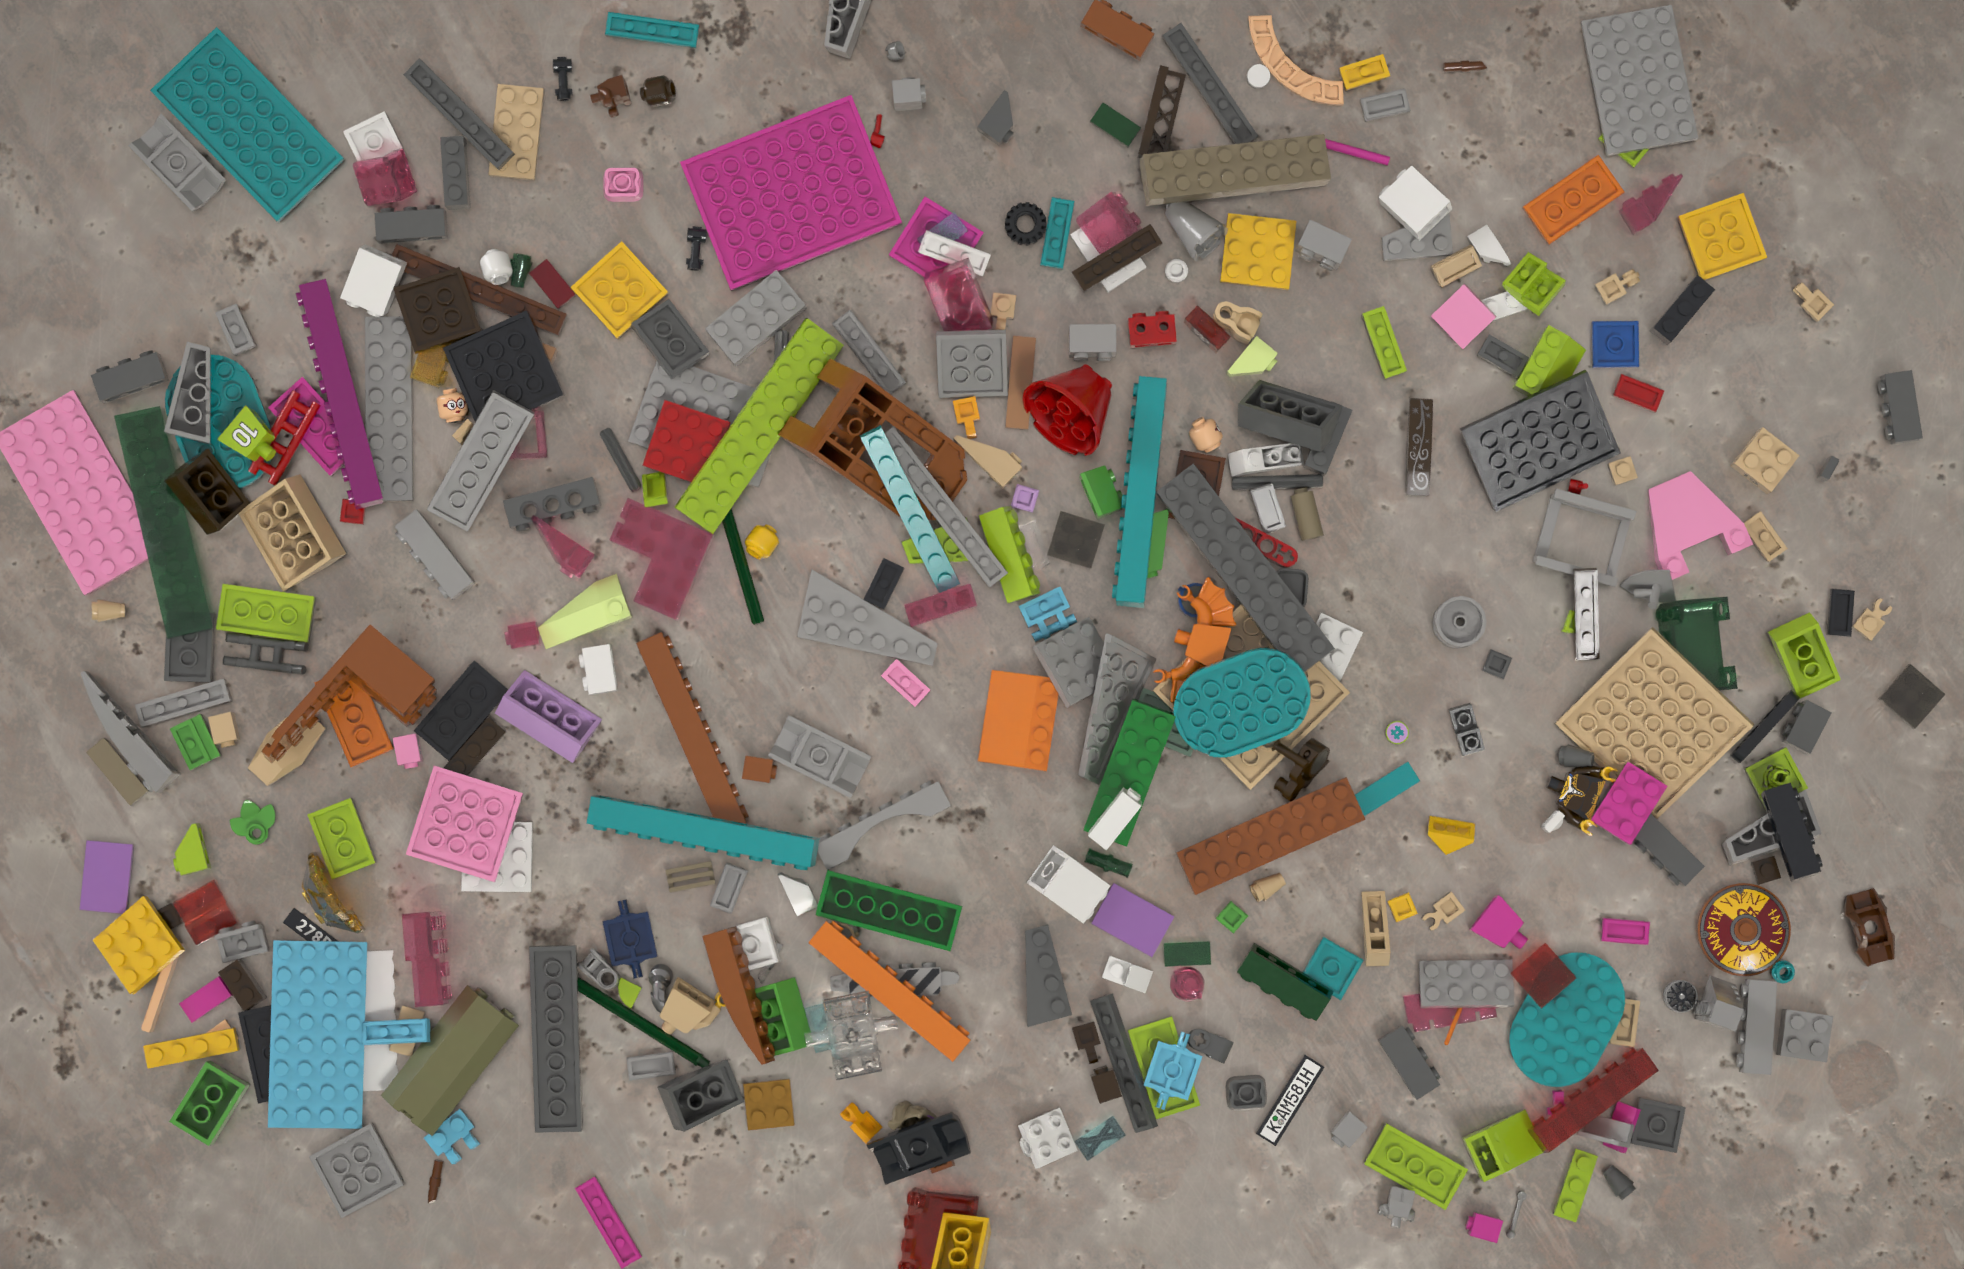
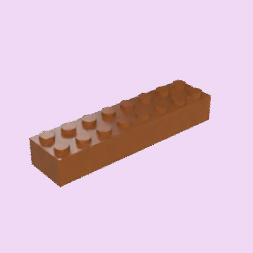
(1270, 836)

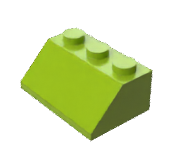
(1550, 362)

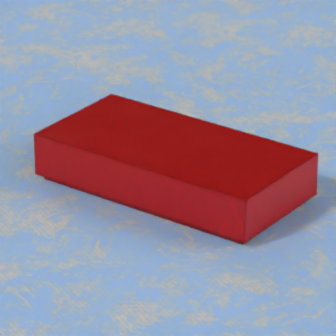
(1638, 393)

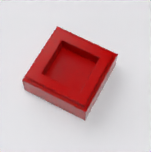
(350, 514)

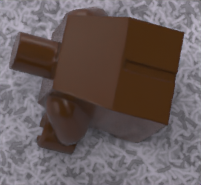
(612, 93)

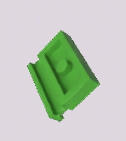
(195, 742)

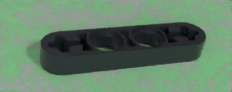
(1765, 726)

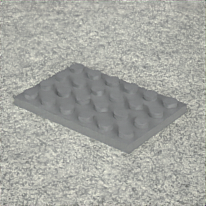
(1639, 80)
(694, 390)

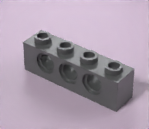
(516, 506)

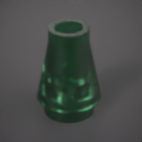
(521, 266)

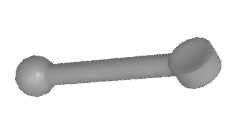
(1521, 1196)

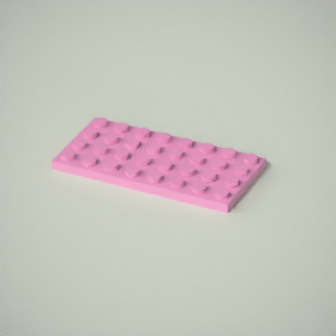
(76, 491)

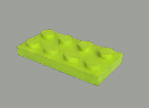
(265, 613)
(1144, 1043)
(1415, 1166)

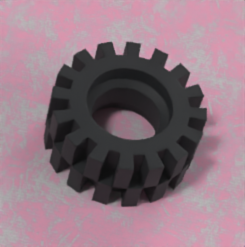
(1025, 237)

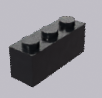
(1682, 310)

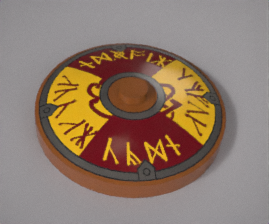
(1743, 929)

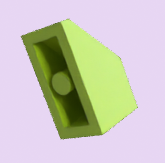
(192, 852)

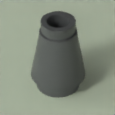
(1574, 757)
(1619, 1183)

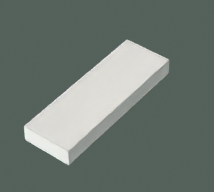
(953, 251)

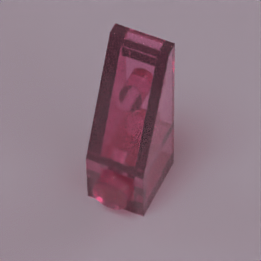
(564, 550)

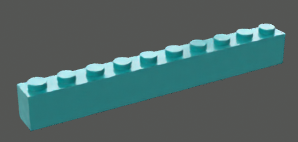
(1141, 492)
(703, 831)

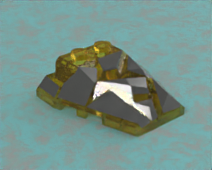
(324, 899)

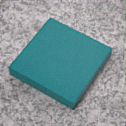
(1333, 967)

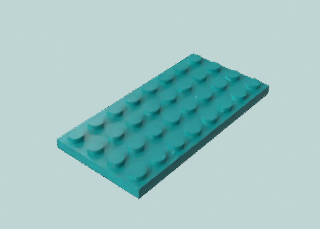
(247, 124)

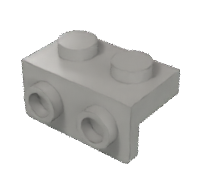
(241, 942)

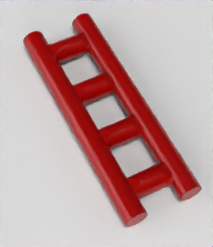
(298, 432)

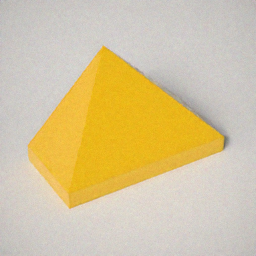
(1450, 834)

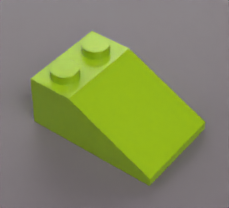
(1804, 655)

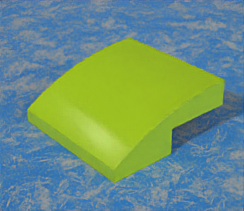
(1533, 284)

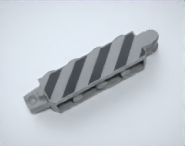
(927, 979)

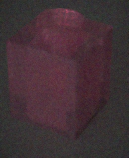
(523, 635)

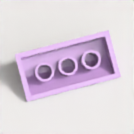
(548, 716)

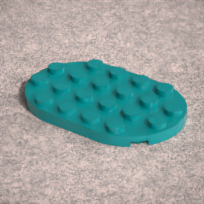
(230, 392)
(1242, 702)
(1572, 1030)

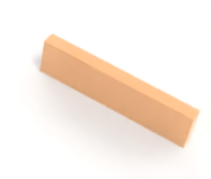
(158, 997)

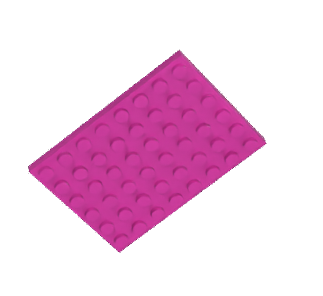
(791, 192)

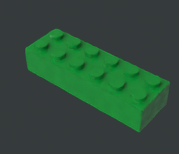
(1133, 760)
(888, 910)

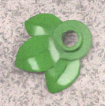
(253, 818)

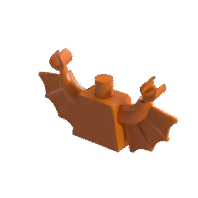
(1207, 640)

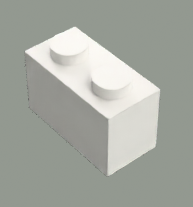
(599, 669)

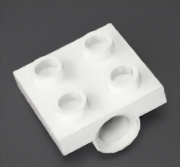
(1046, 1138)

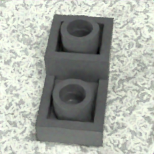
(1466, 729)

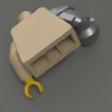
(684, 1006)

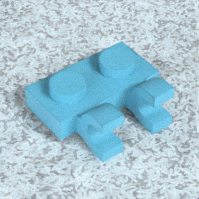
(450, 1132)

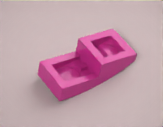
(205, 999)

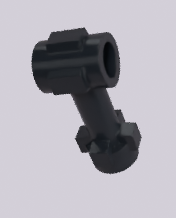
(562, 67)
(696, 236)

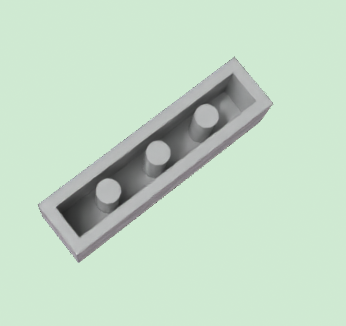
(434, 554)
(1757, 1026)

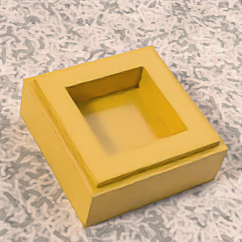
(1402, 907)

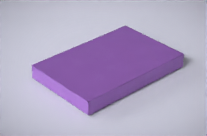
(106, 877)
(1132, 920)

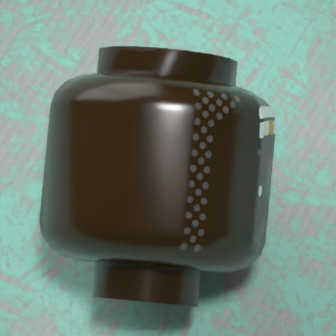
(658, 91)

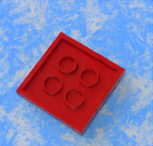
(683, 440)

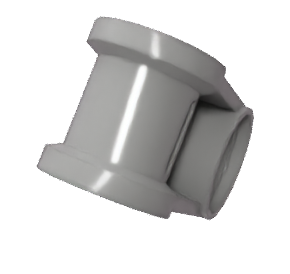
(598, 969)

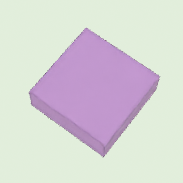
(1024, 498)

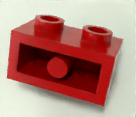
(1152, 333)

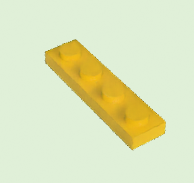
(191, 1047)

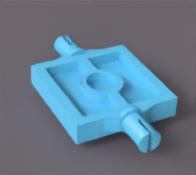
(1172, 1070)

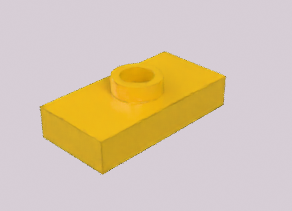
(1364, 72)

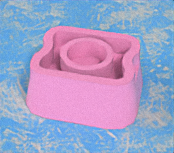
(623, 184)

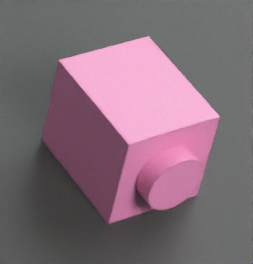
(408, 750)

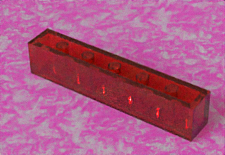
(1592, 1100)

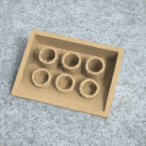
(291, 532)

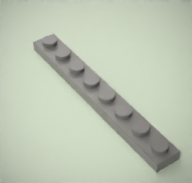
(946, 512)

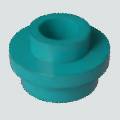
(1789, 971)

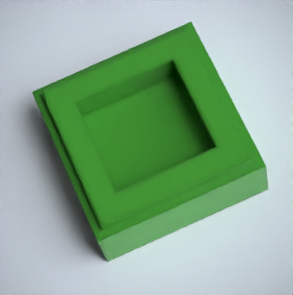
(1231, 917)

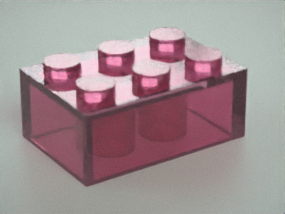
(958, 297)

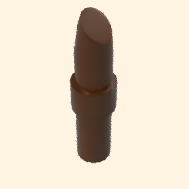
(1464, 66)
(435, 1181)

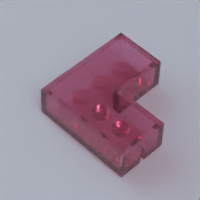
(674, 551)
(427, 950)

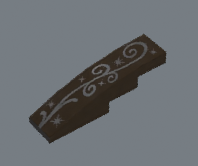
(1419, 446)

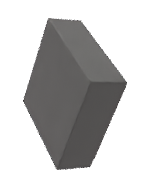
(1828, 468)
(1497, 664)

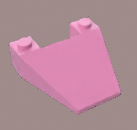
(1687, 514)

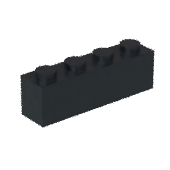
(1791, 832)

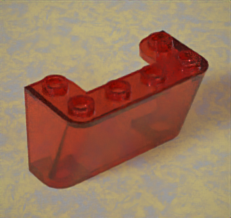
(924, 1223)

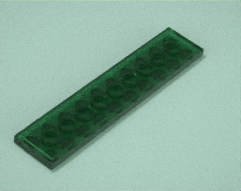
(163, 523)

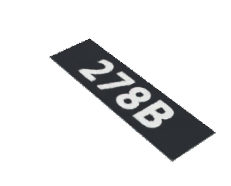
(306, 928)

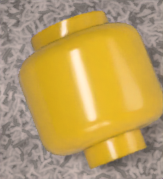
(761, 541)

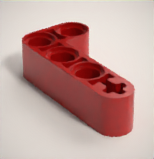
(1259, 536)

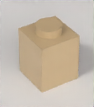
(224, 729)

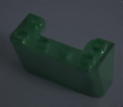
(1694, 631)

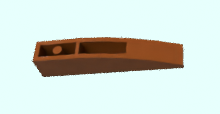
(737, 990)

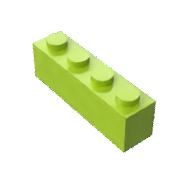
(1008, 547)

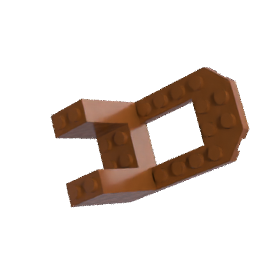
(858, 409)
(374, 667)

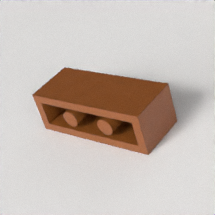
(1117, 29)

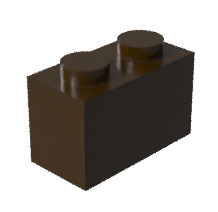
(242, 984)
(1105, 1084)

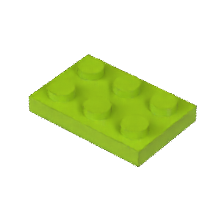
(341, 838)

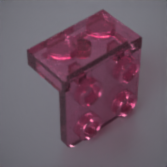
(385, 178)
(1109, 222)

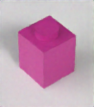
(1484, 1227)

